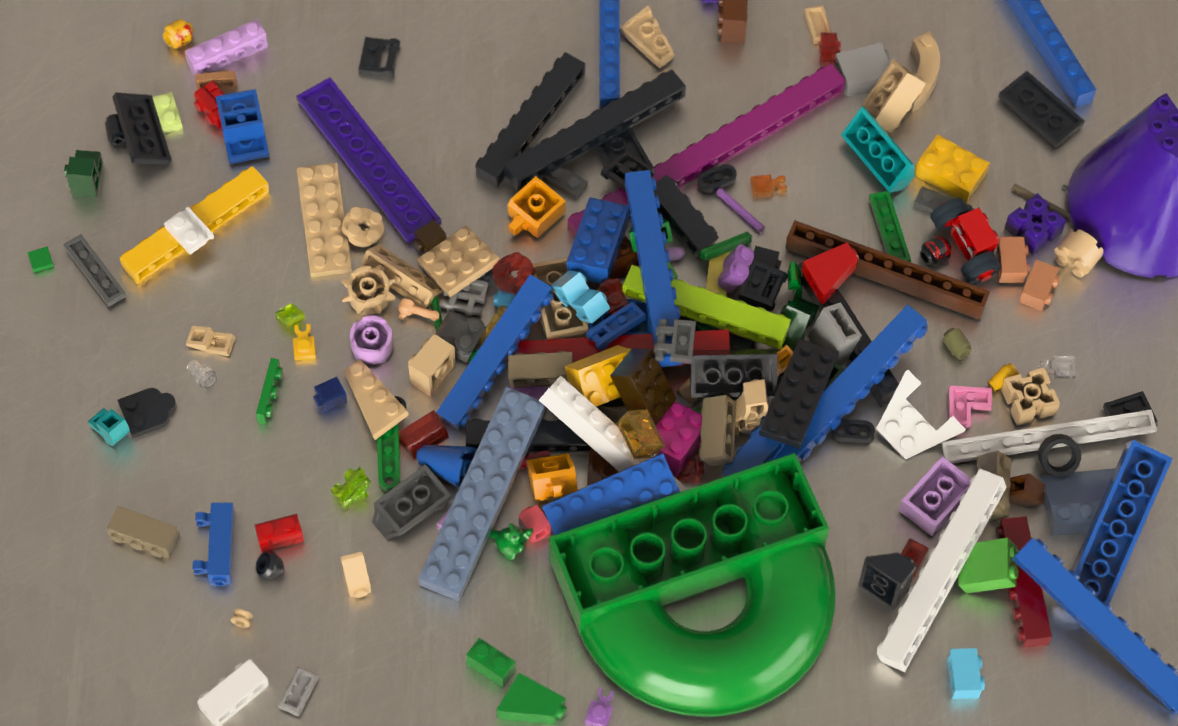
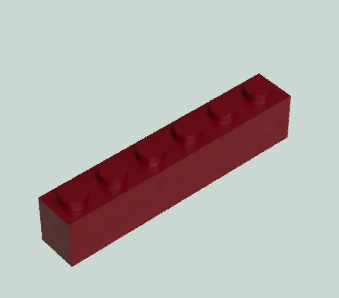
(1027, 595)

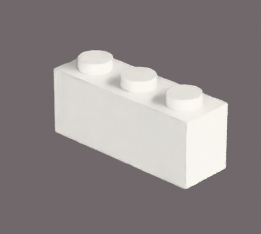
(232, 692)

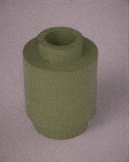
(957, 343)

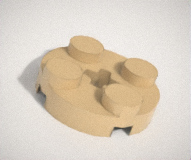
(367, 217)

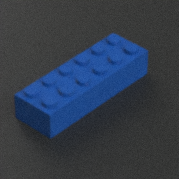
(612, 495)

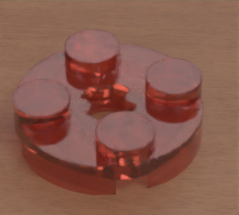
(511, 263)

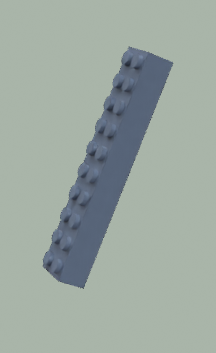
(482, 494)

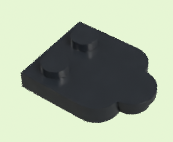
(146, 410)

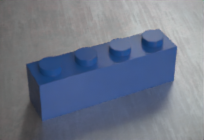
(754, 453)

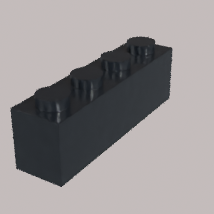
(683, 217)

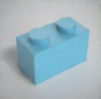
(965, 673)

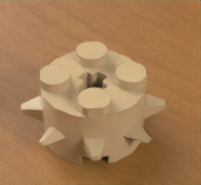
(368, 290)

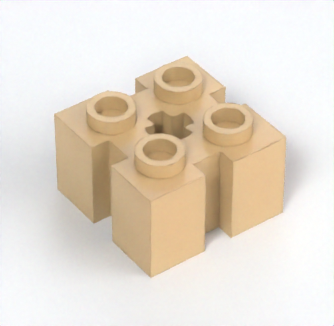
(1030, 396)

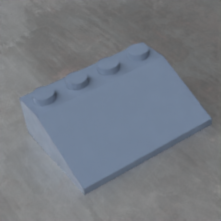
(1074, 499)

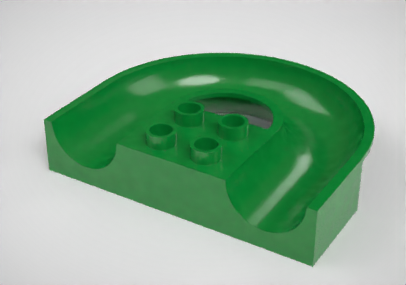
(741, 526)

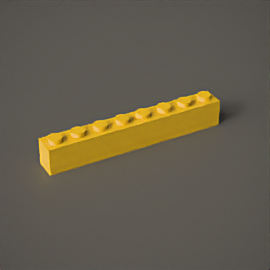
(213, 211)

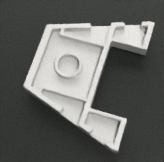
(906, 427)

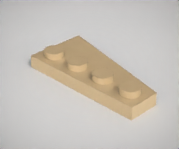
(376, 402)

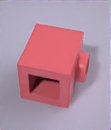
(536, 519)

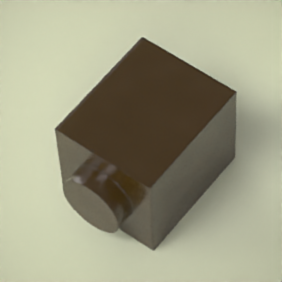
(428, 236)

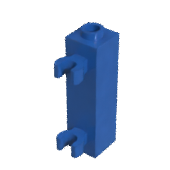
(220, 543)

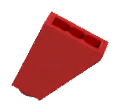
(829, 270)

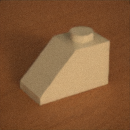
(355, 574)

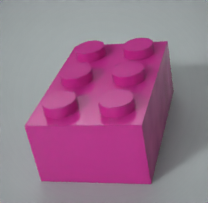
(680, 434)

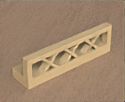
(408, 280)

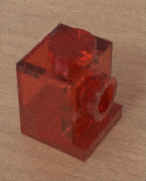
(828, 47)

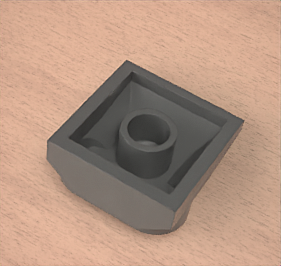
(461, 333)

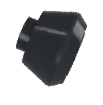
(269, 565)

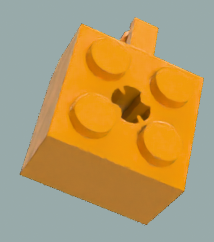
(535, 208)
(552, 476)

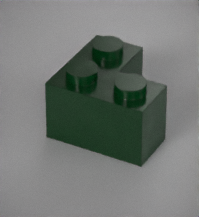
(84, 173)
(802, 317)

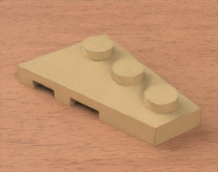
(646, 36)

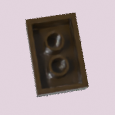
(643, 384)

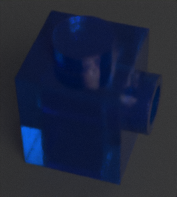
(329, 395)

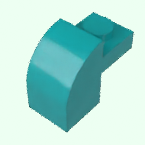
(109, 426)

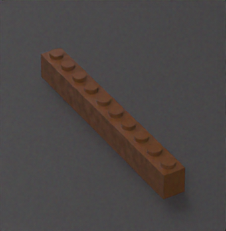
(893, 271)

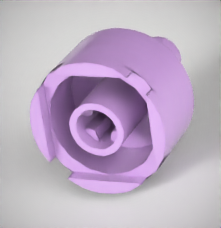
(371, 340)

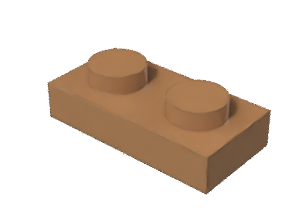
(224, 79)

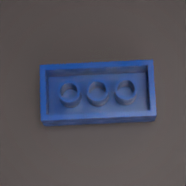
(598, 239)

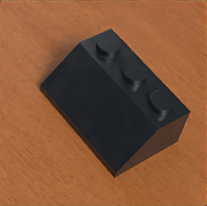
(887, 577)

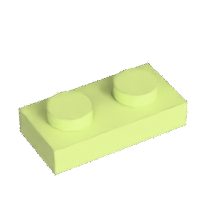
(167, 112)

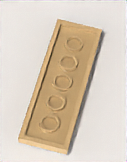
(323, 220)

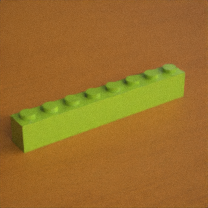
(718, 311)

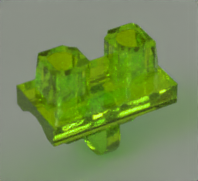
(353, 489)

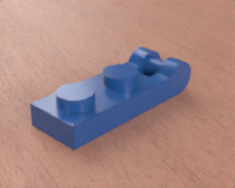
(616, 325)

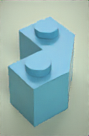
(574, 291)

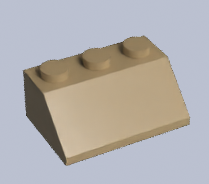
(893, 95)

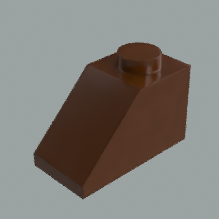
(1026, 490)

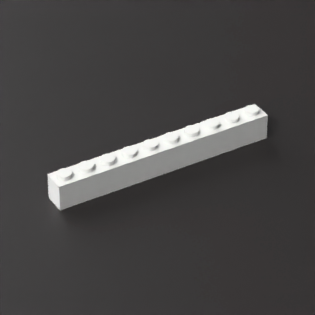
(941, 570)

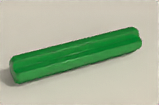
(725, 246)

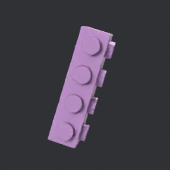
(227, 48)

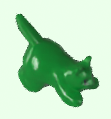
(511, 540)

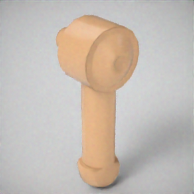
(407, 307)

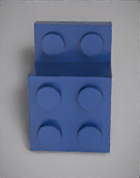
(242, 126)

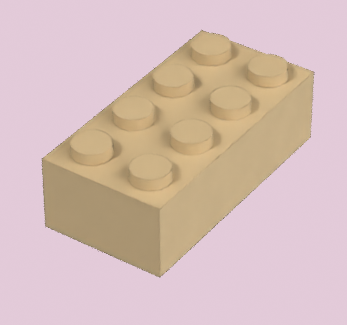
(556, 318)

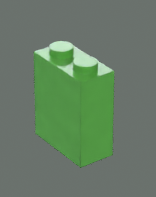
(989, 567)

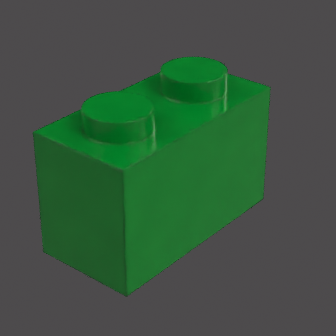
(491, 662)

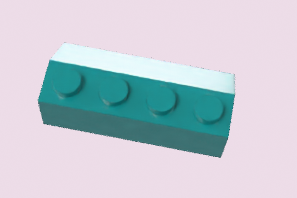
(879, 151)

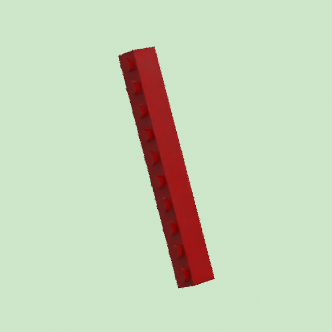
(583, 347)

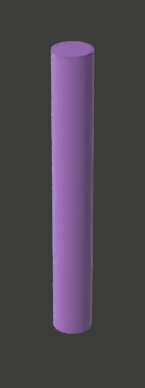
(740, 210)

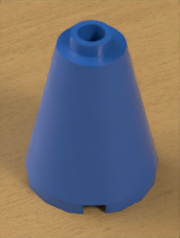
(447, 461)

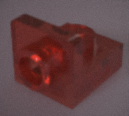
(614, 294)
(692, 471)

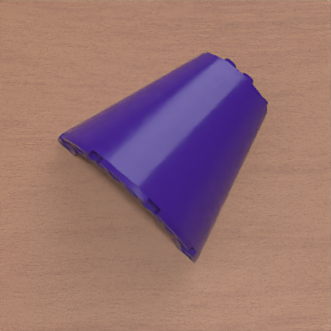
(1129, 193)

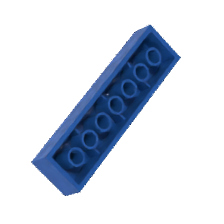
(1120, 518)

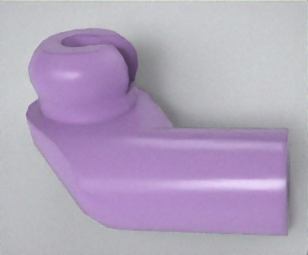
(675, 253)

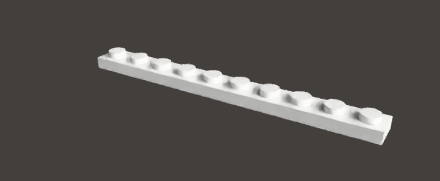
(1031, 439)

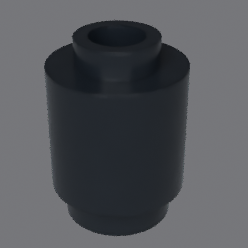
(114, 130)

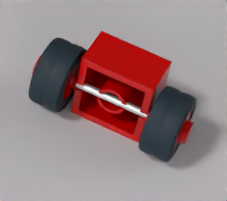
(972, 237)

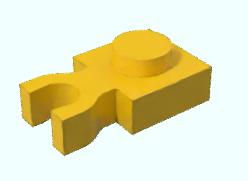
(304, 345)

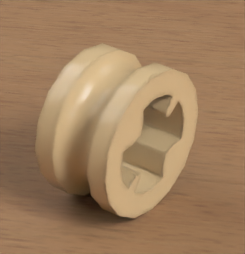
(241, 618)

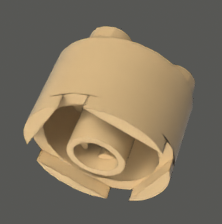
(1078, 252)

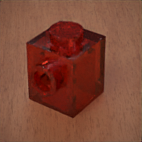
(916, 552)

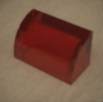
(424, 431)

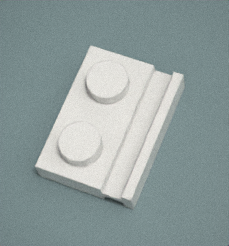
(188, 230)

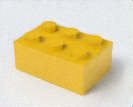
(951, 168)
(593, 373)

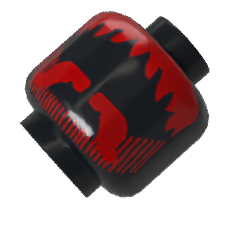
(935, 251)

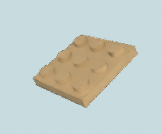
(458, 261)

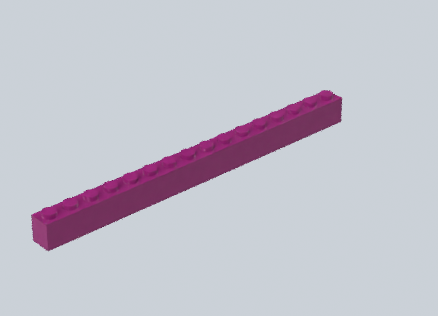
(740, 133)

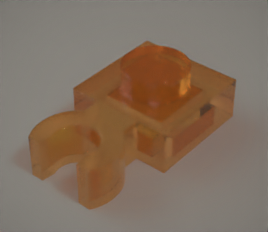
(765, 186)

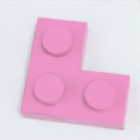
(964, 399)

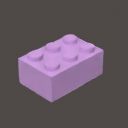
(935, 496)

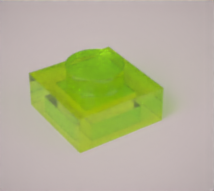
(289, 315)

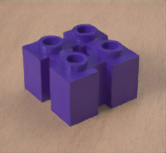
(1035, 223)

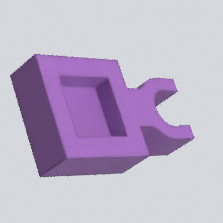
(600, 711)

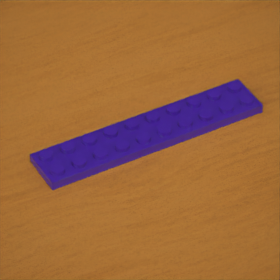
(367, 158)

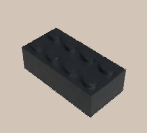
(725, 371)

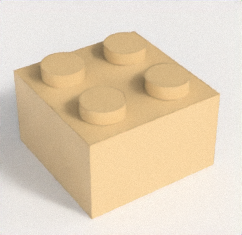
(431, 364)

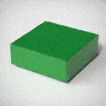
(40, 259)

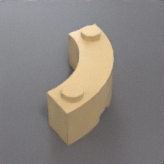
(927, 59)
(751, 406)

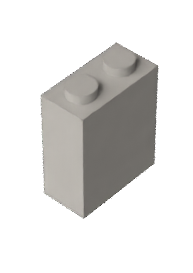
(862, 67)
(835, 331)

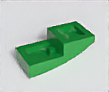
(794, 279)

